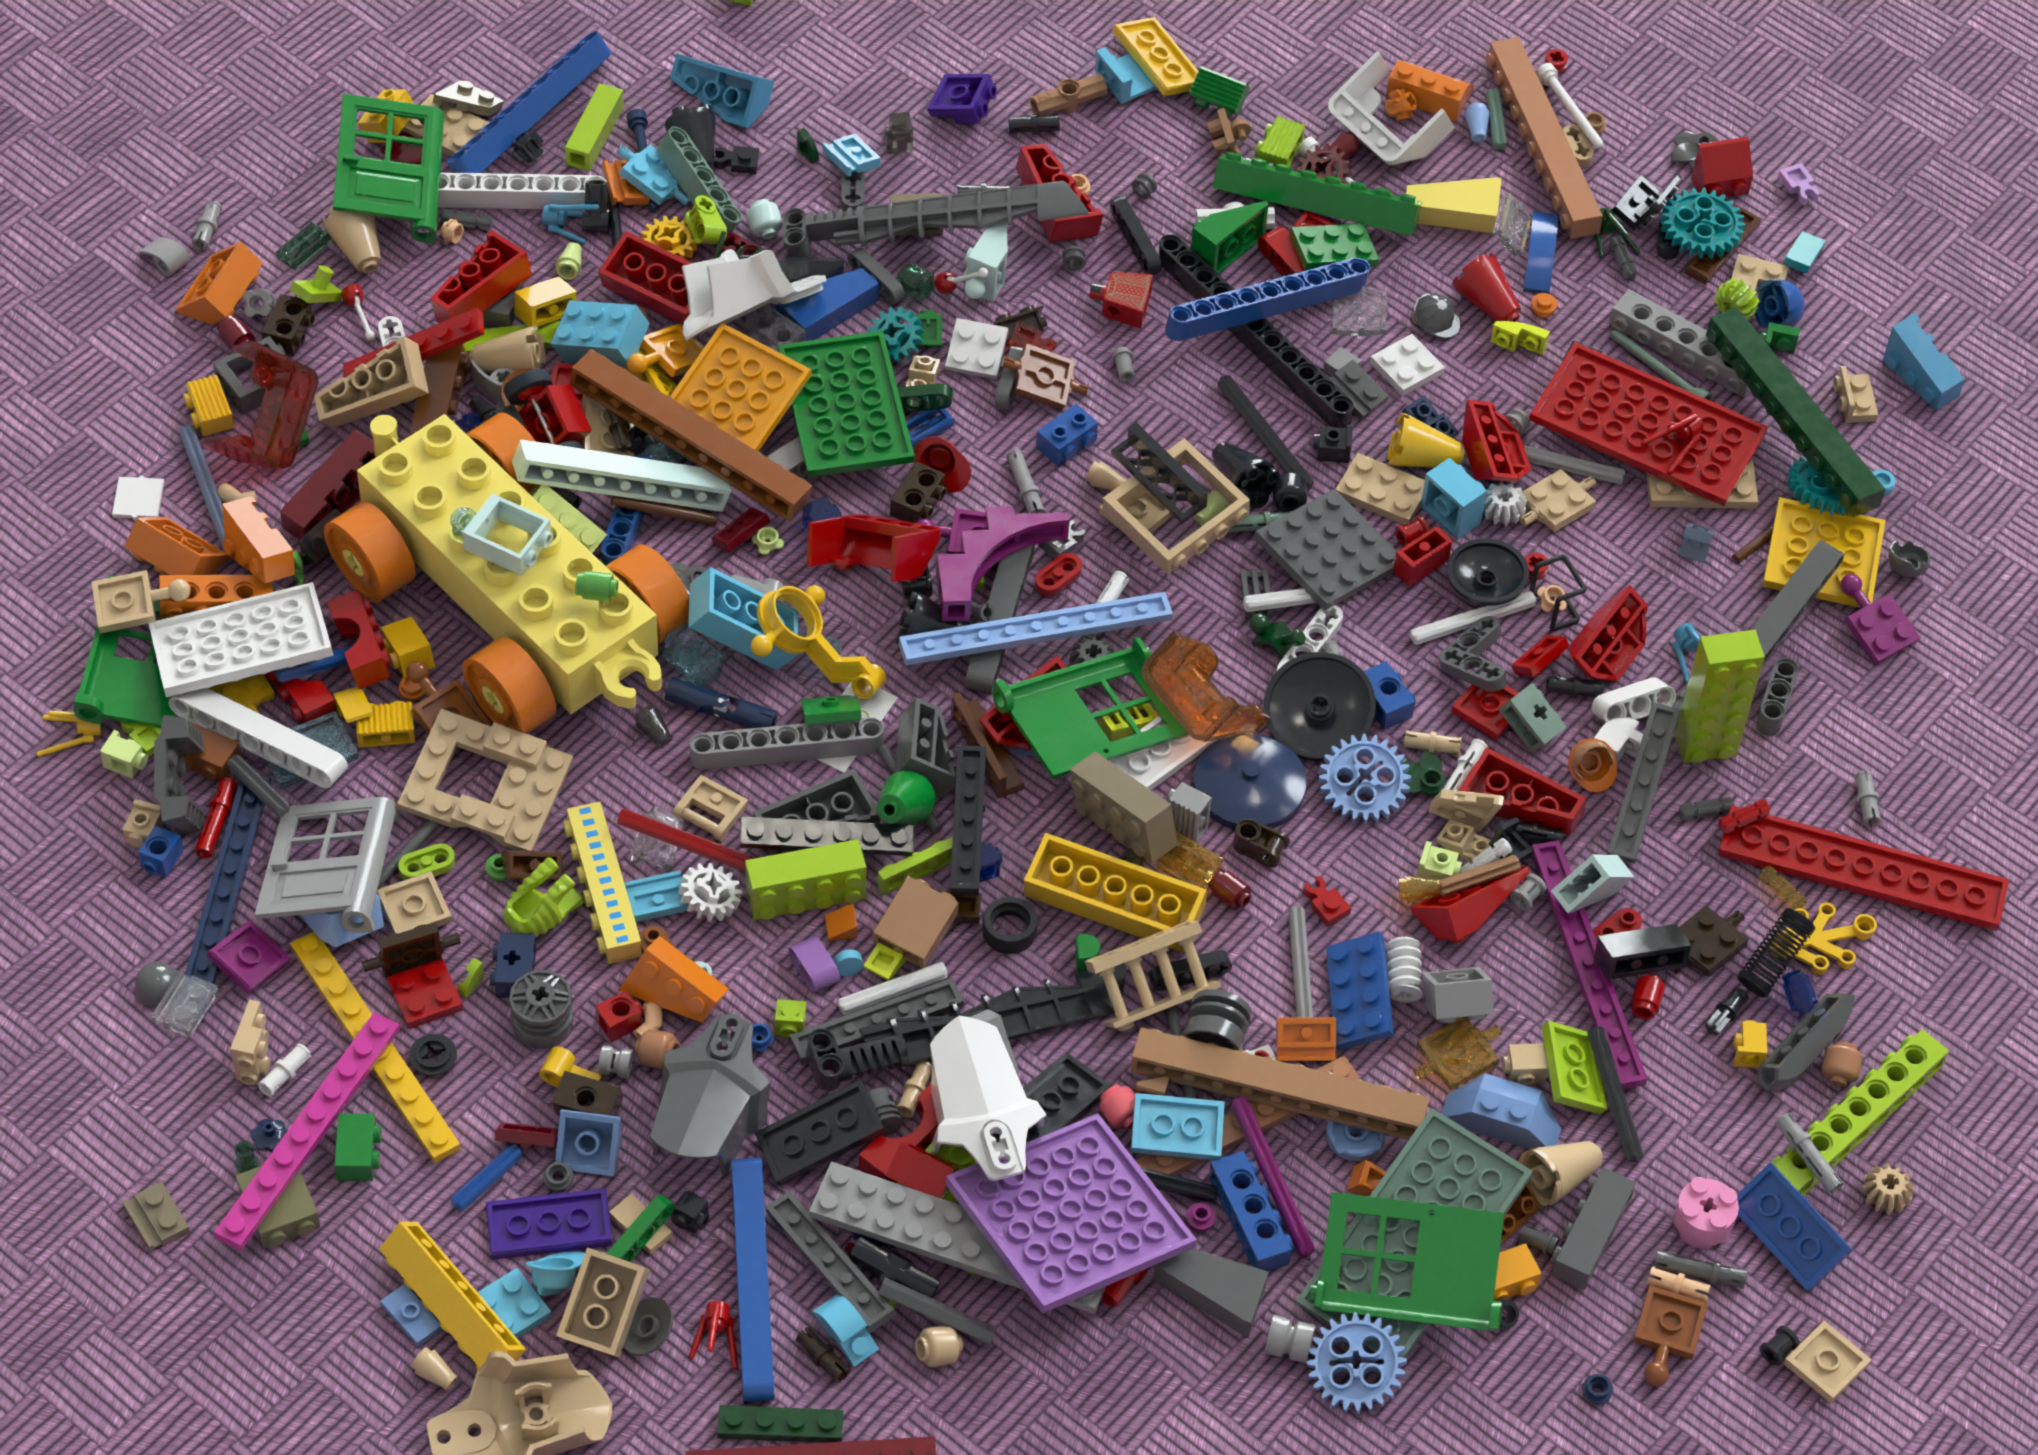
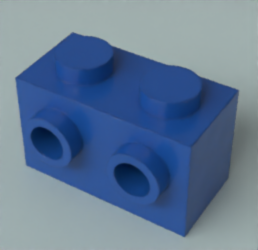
(1067, 435)

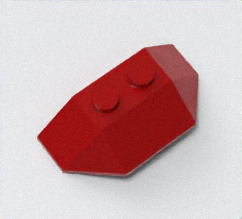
(1493, 444)
(1612, 637)
(1001, 726)

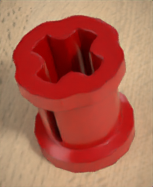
(1411, 531)

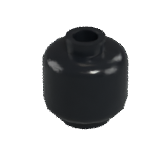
(1289, 492)

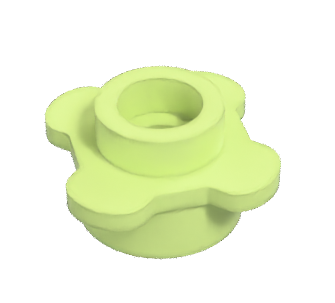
(767, 534)

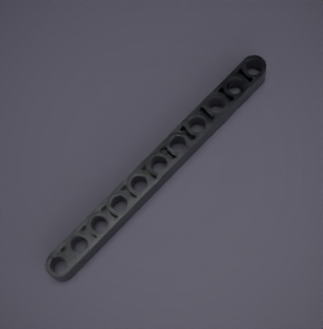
(1260, 336)

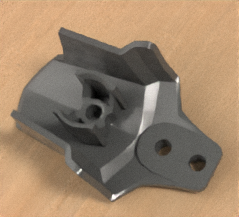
(711, 1095)

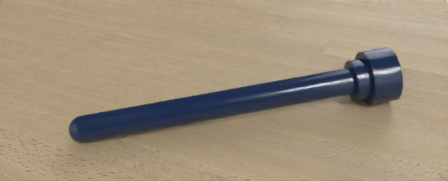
(637, 123)

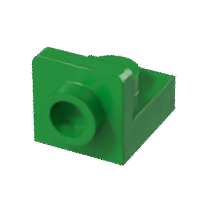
(932, 328)
(1781, 337)

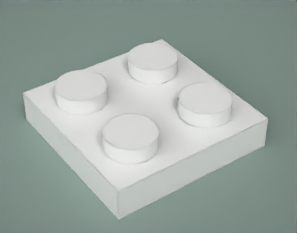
(976, 348)
(1407, 365)

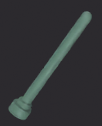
(1657, 366)

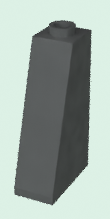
(1216, 1286)

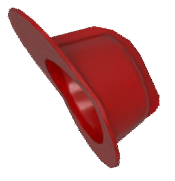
(945, 458)

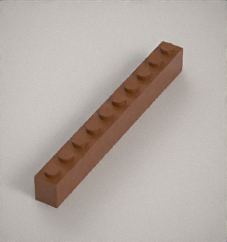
(690, 435)

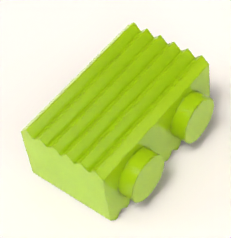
(1280, 141)

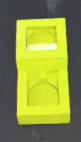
(884, 962)

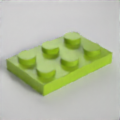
(1573, 1068)

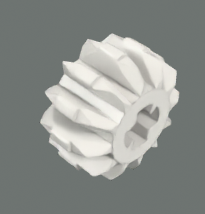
(1504, 504)

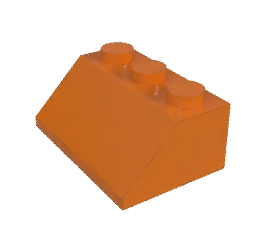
(1430, 88)
(220, 284)
(173, 548)

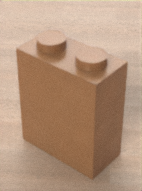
(916, 921)

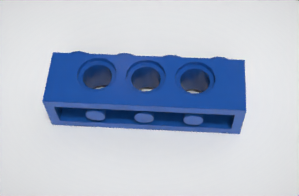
(1261, 1252)

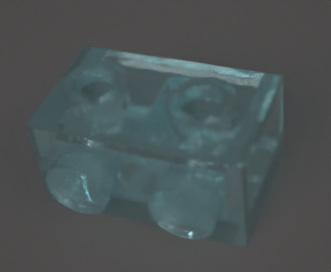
(693, 655)

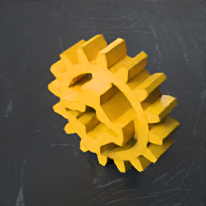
(671, 236)

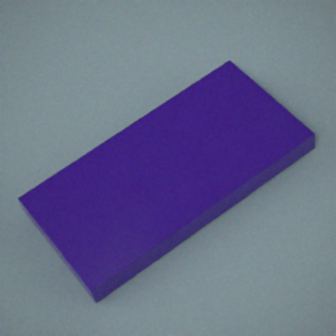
(548, 1223)

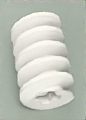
(1404, 969)

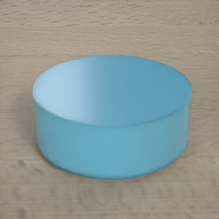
(1886, 479)
(848, 962)

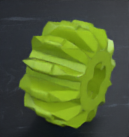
(1739, 295)

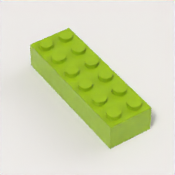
(1719, 696)

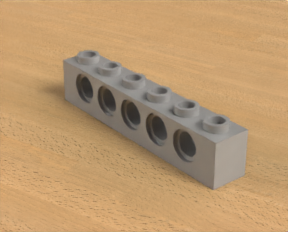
(1674, 338)

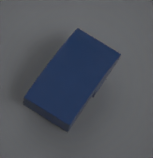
(1426, 413)

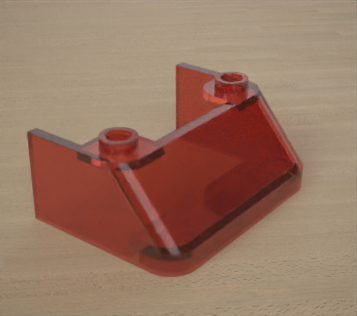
(282, 413)

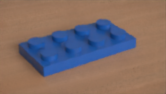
(1359, 990)
(1791, 1227)

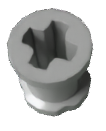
(1528, 885)

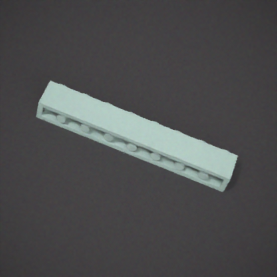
(619, 475)

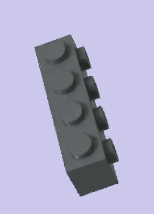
(1593, 1228)

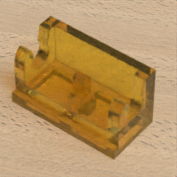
(1190, 862)

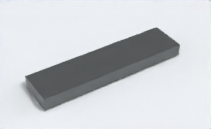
(937, 1310)

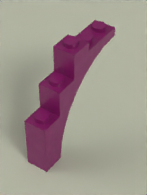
(981, 549)

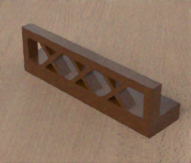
(998, 766)

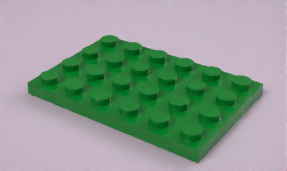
(849, 406)

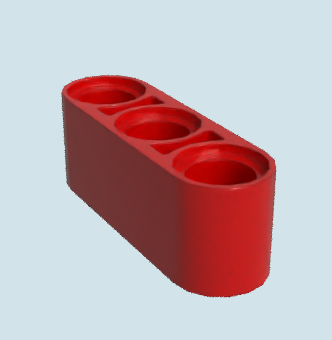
(1280, 251)

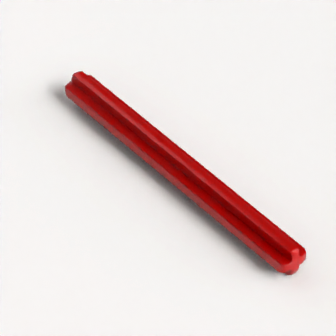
(683, 839)

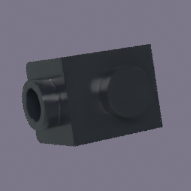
(1507, 831)

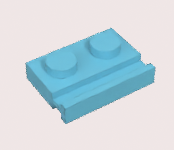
(852, 155)
(655, 896)

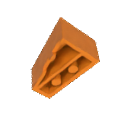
(254, 543)

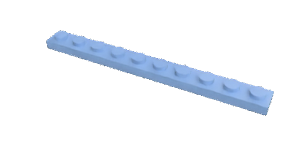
(1035, 628)

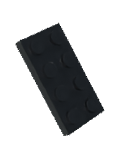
(1064, 1093)
(820, 1132)

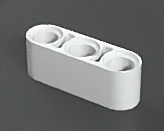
(1621, 700)

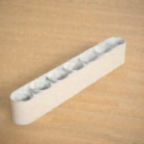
(511, 190)
(261, 735)

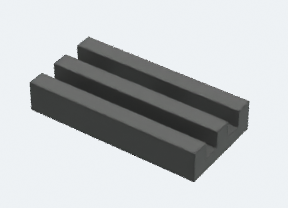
(1254, 576)

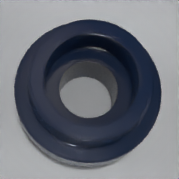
(1601, 1382)

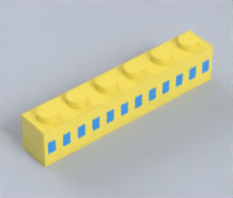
(603, 883)

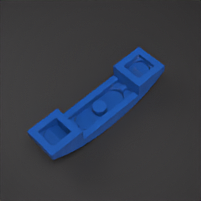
(1541, 252)

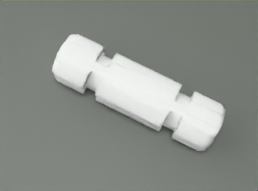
(1489, 855)

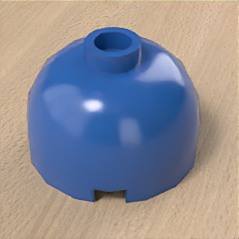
(1779, 303)

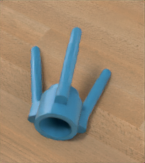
(556, 215)
(1688, 640)

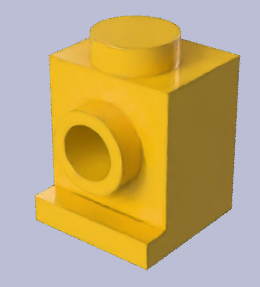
(1750, 1044)

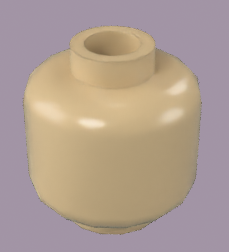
(938, 1346)

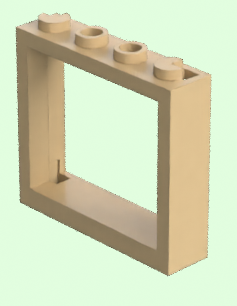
(1196, 543)

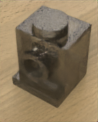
(898, 133)

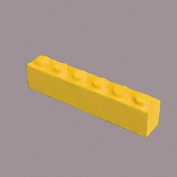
(448, 1294)

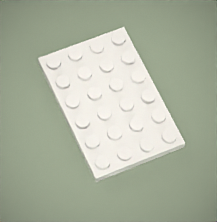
(240, 639)

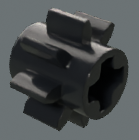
(527, 147)

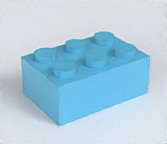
(603, 327)

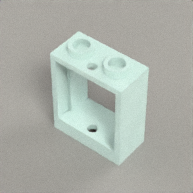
(487, 517)

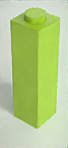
(594, 127)

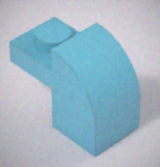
(847, 1328)

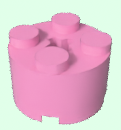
(1706, 1213)

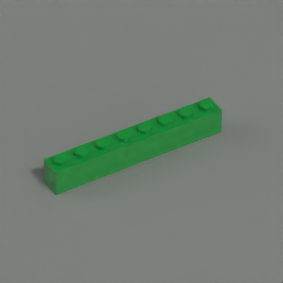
(1317, 194)

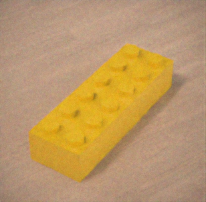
(1110, 889)

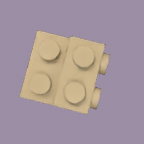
(251, 1046)

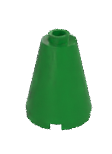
(906, 799)

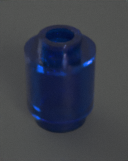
(1799, 991)

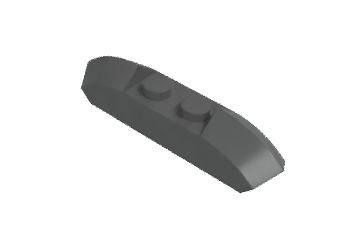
(1806, 1042)

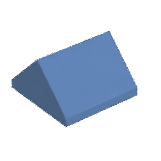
(589, 1142)

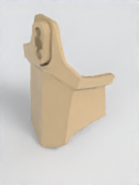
(525, 1409)

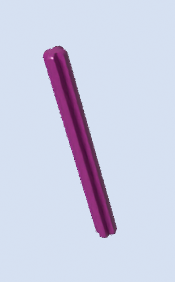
(1273, 1177)

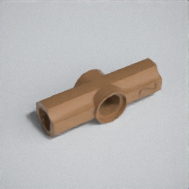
(1068, 95)

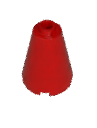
(1488, 289)

